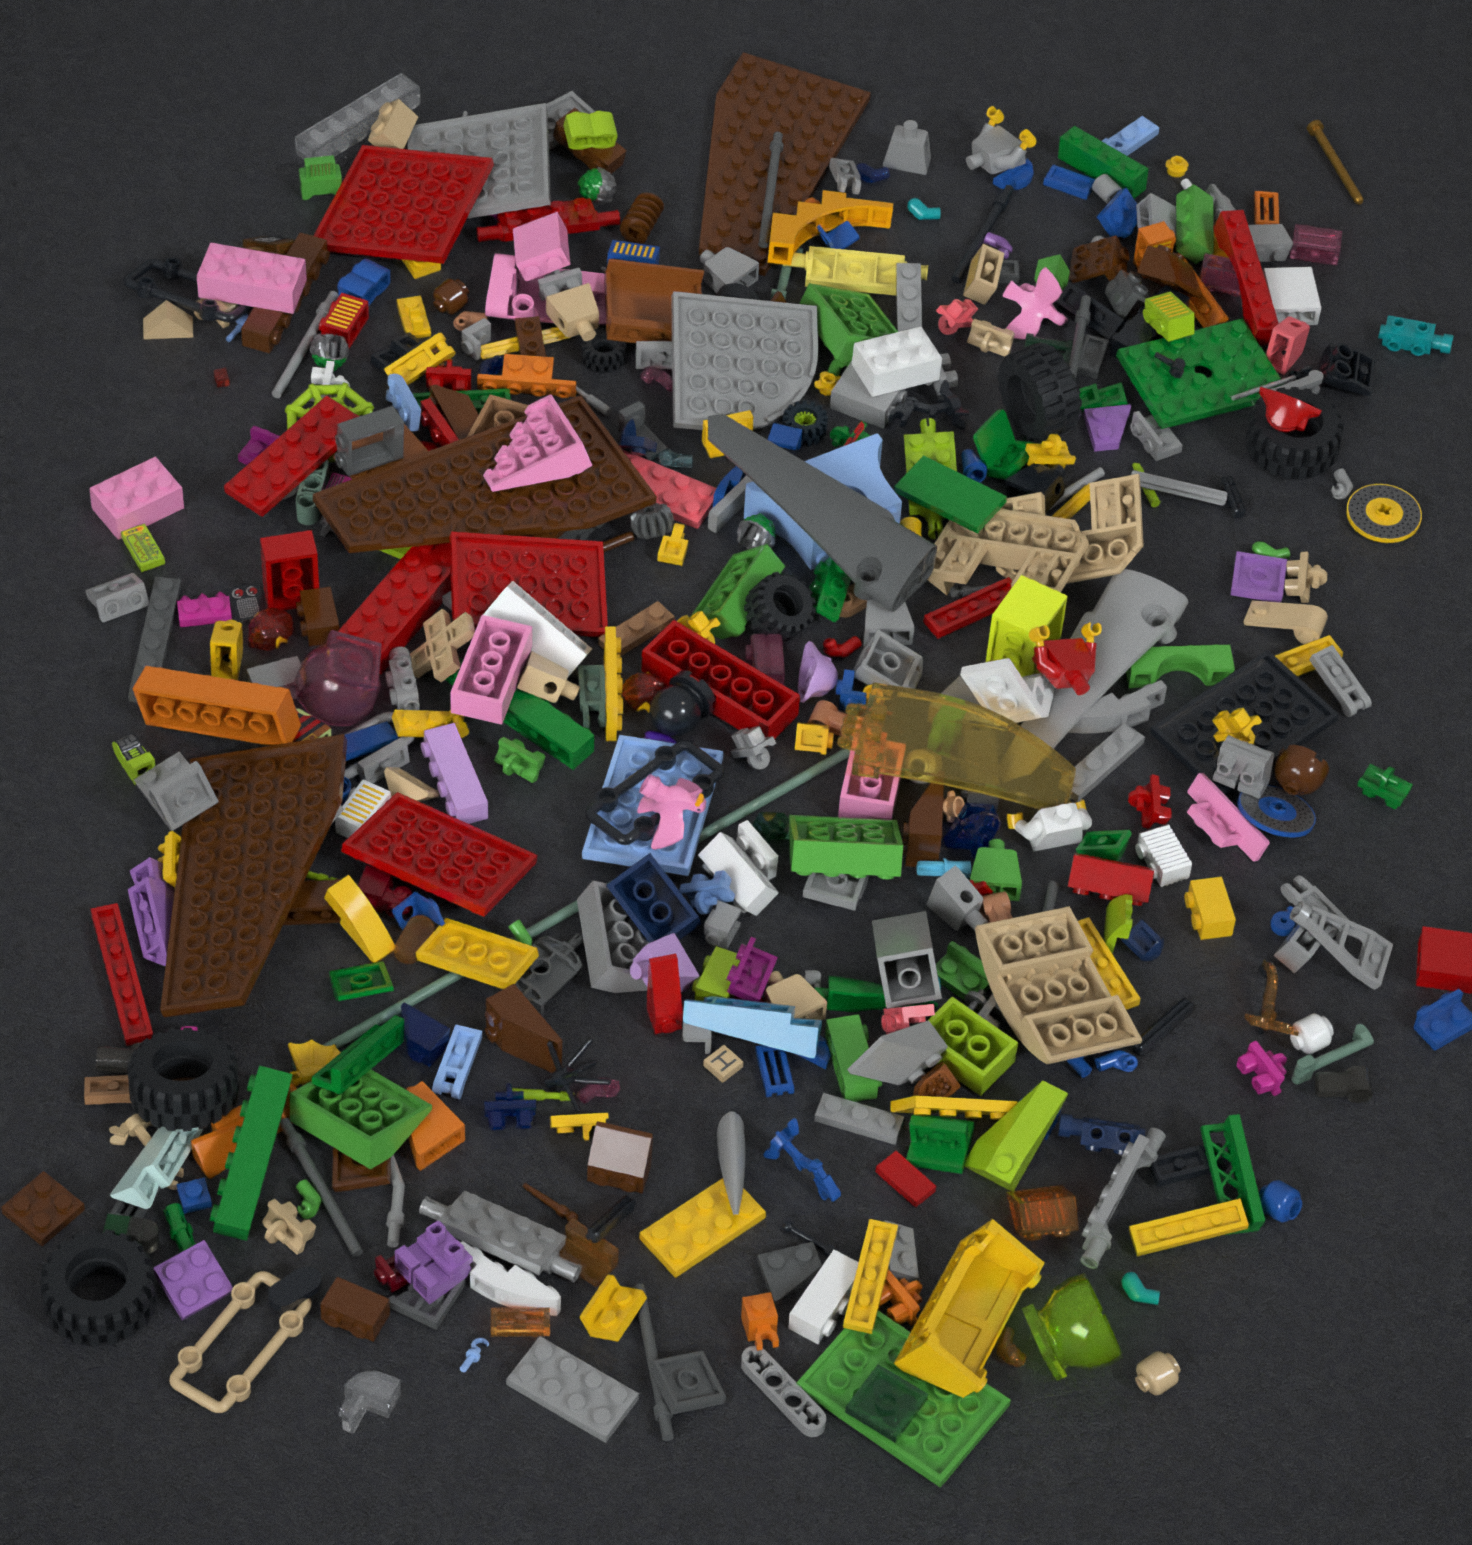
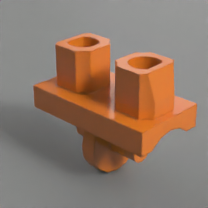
(904, 1298)

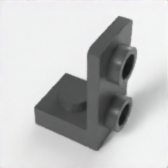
(637, 413)

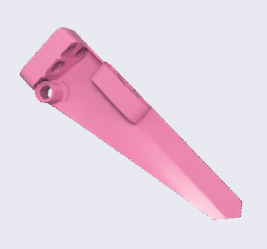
(514, 297)

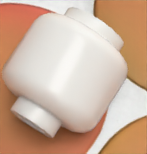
(1313, 1034)

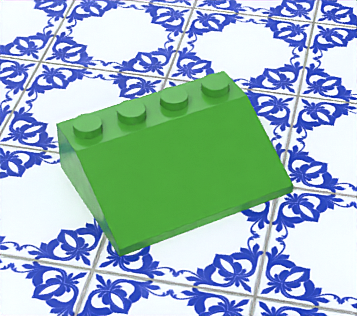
(845, 318)
(845, 846)
(363, 1121)

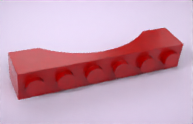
(1236, 241)

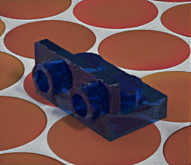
(973, 827)

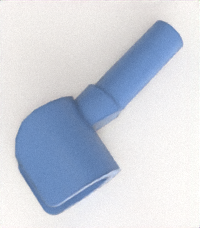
(240, 322)

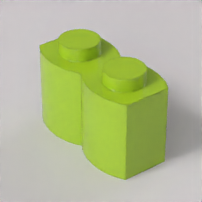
(590, 130)

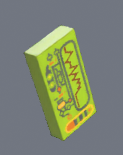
(143, 547)

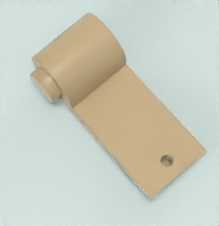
(1305, 620)

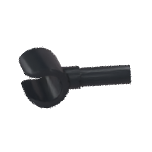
(1177, 365)

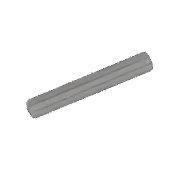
(1181, 488)

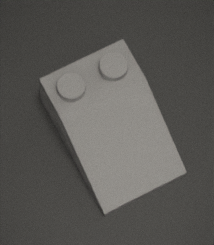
(901, 1055)

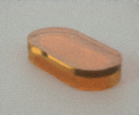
(411, 939)

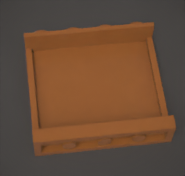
(641, 299)

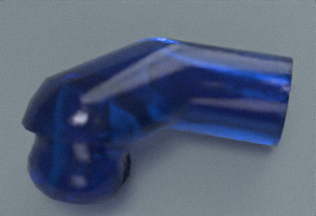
(491, 366)

